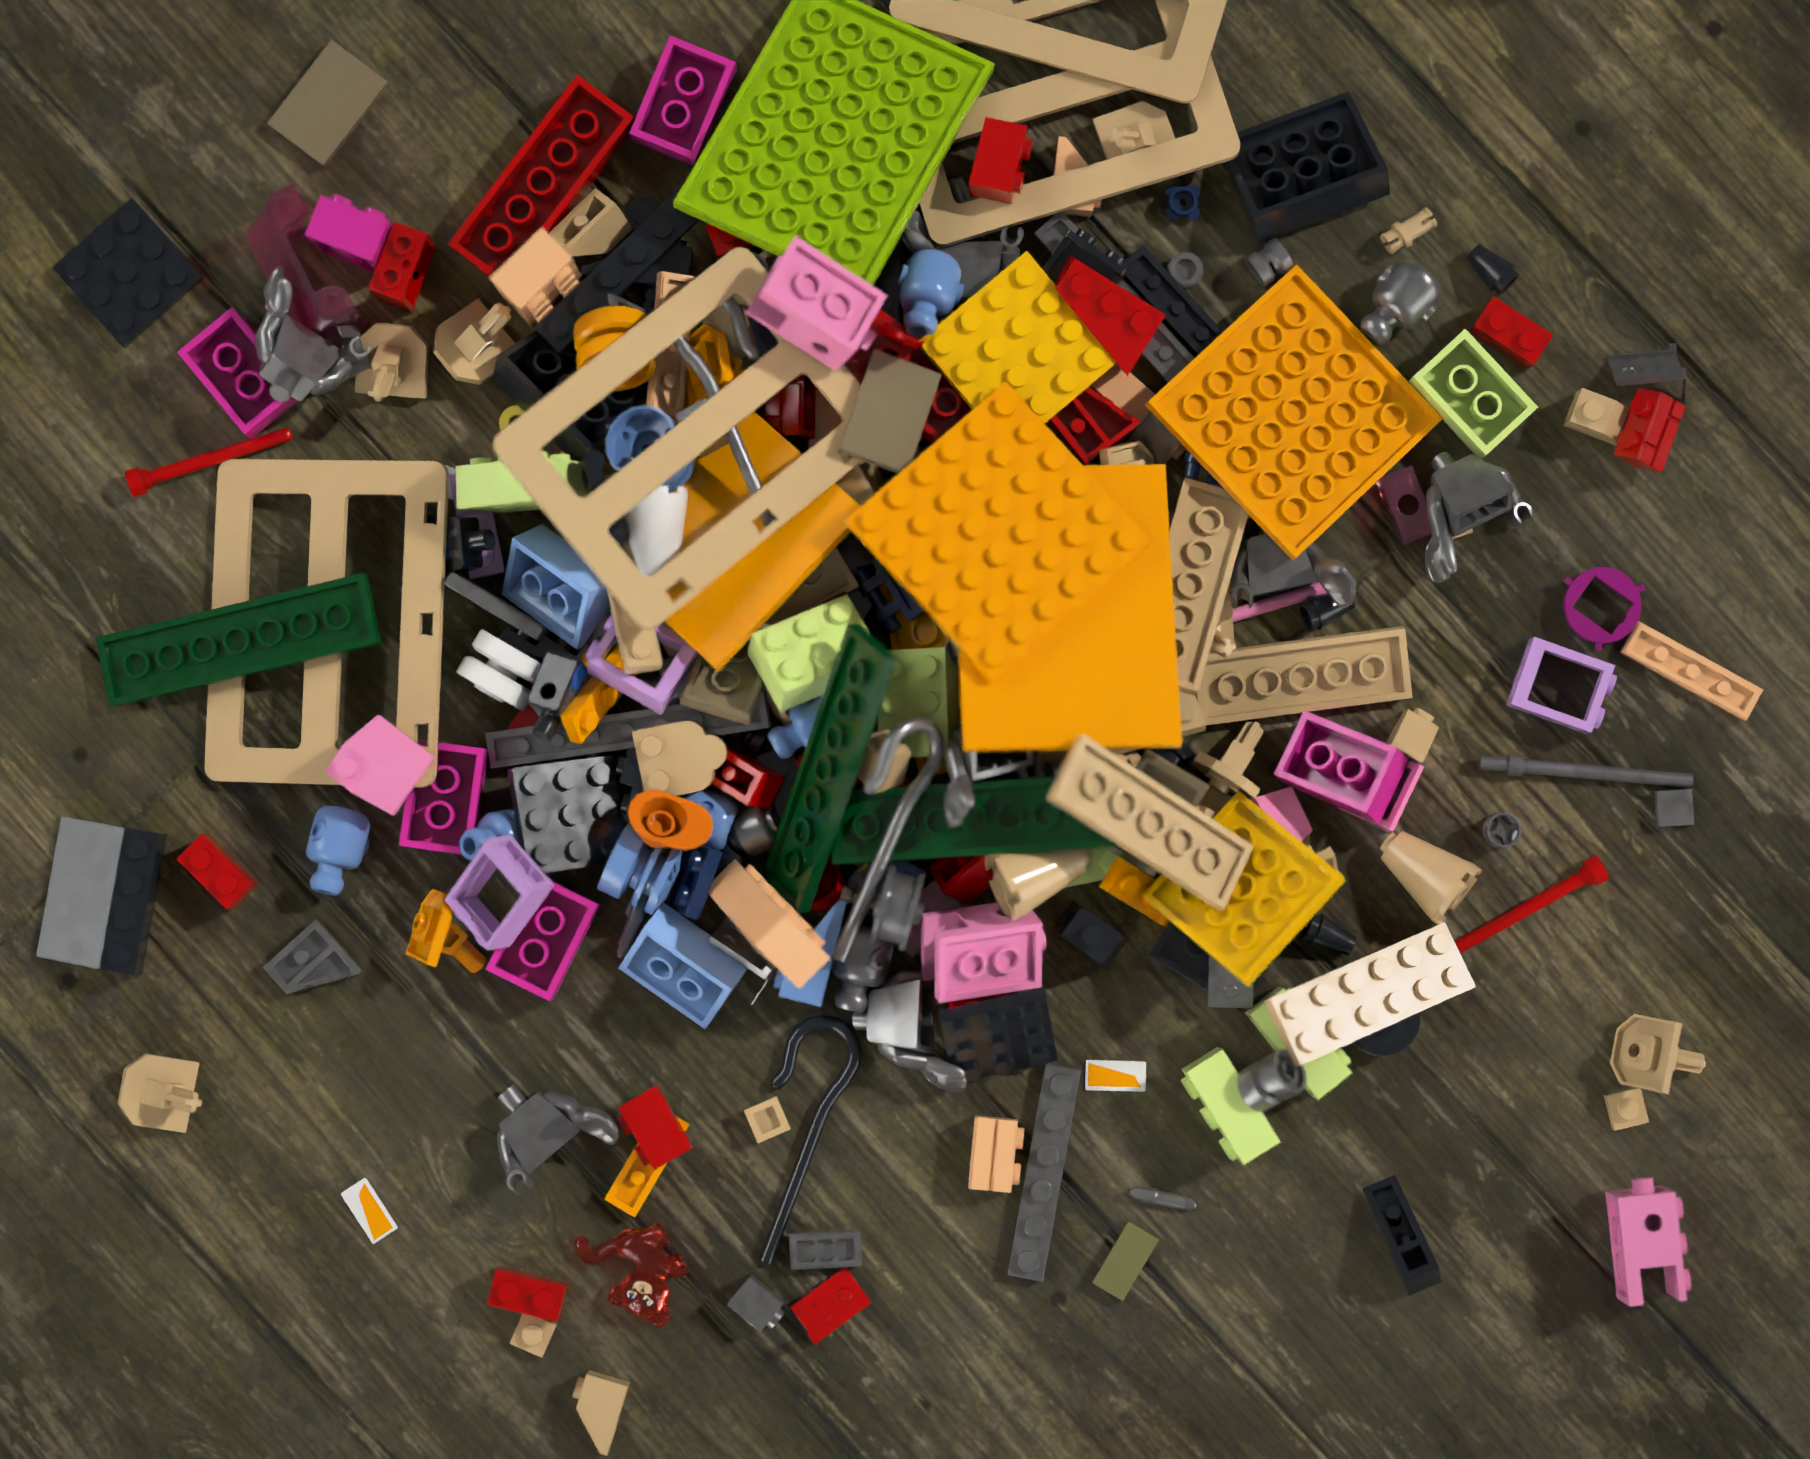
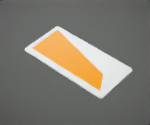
(1115, 1075)
(369, 1210)

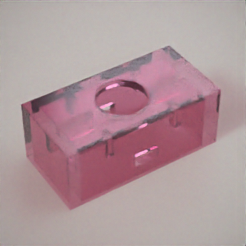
(1392, 487)

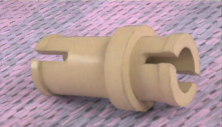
(1407, 231)

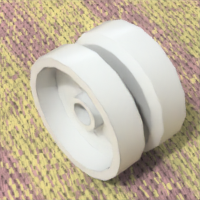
(501, 671)

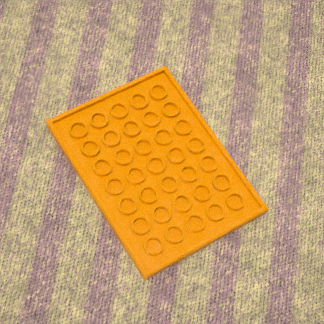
(751, 590)
(1106, 665)

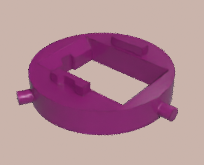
(1617, 582)

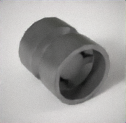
(1271, 1081)

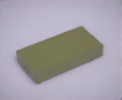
(1125, 1260)

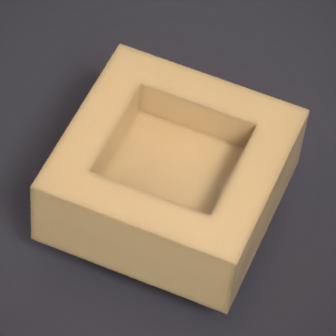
(1626, 1108)
(767, 1119)
(533, 1334)

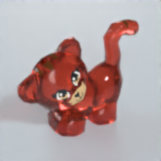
(645, 1289)

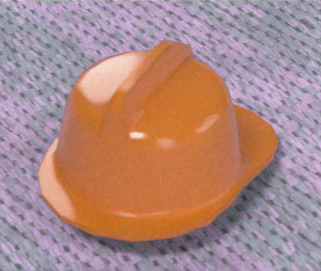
(669, 820)

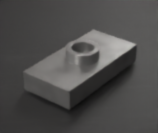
(825, 1249)

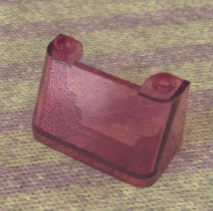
(270, 239)

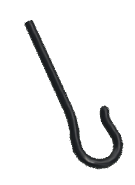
(818, 1120)

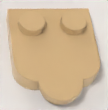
(678, 757)

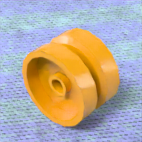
(601, 329)

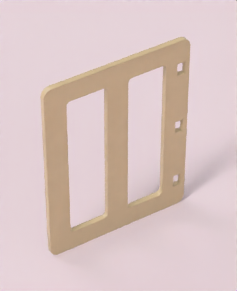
(1169, 79)
(1210, 145)
(587, 519)
(419, 676)

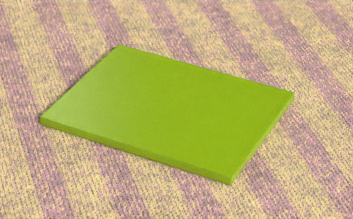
(835, 134)

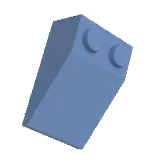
(814, 989)

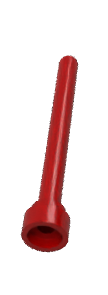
(142, 480)
(1590, 873)

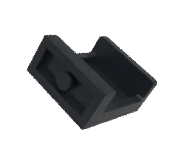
(1081, 247)

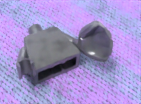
(977, 260)
(292, 354)
(1461, 498)
(1266, 569)
(979, 765)
(903, 1027)
(542, 1127)

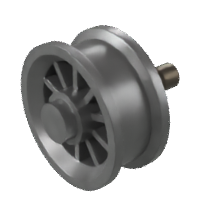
(894, 907)

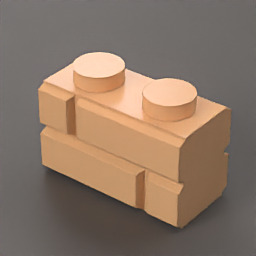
(994, 1154)

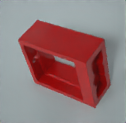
(403, 254)

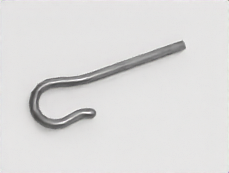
(711, 386)
(898, 820)

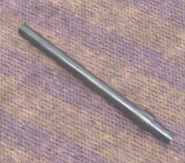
(1516, 765)

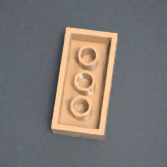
(537, 277)
(769, 922)

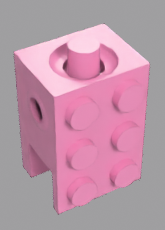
(817, 305)
(980, 952)
(1646, 1236)

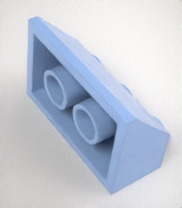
(554, 585)
(682, 966)

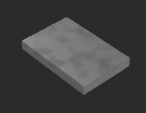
(497, 606)

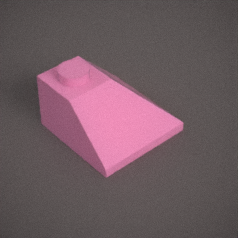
(380, 764)

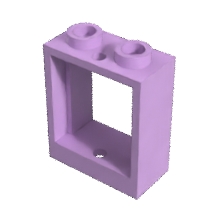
(1528, 670)
(657, 698)
(522, 873)

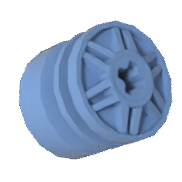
(637, 431)
(641, 869)

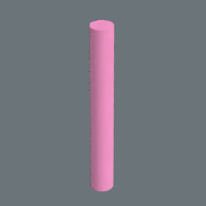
(1277, 601)

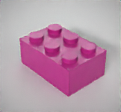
(683, 101)
(348, 233)
(229, 368)
(1341, 766)
(451, 805)
(546, 943)

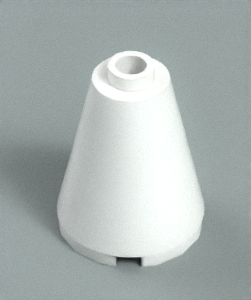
(657, 528)

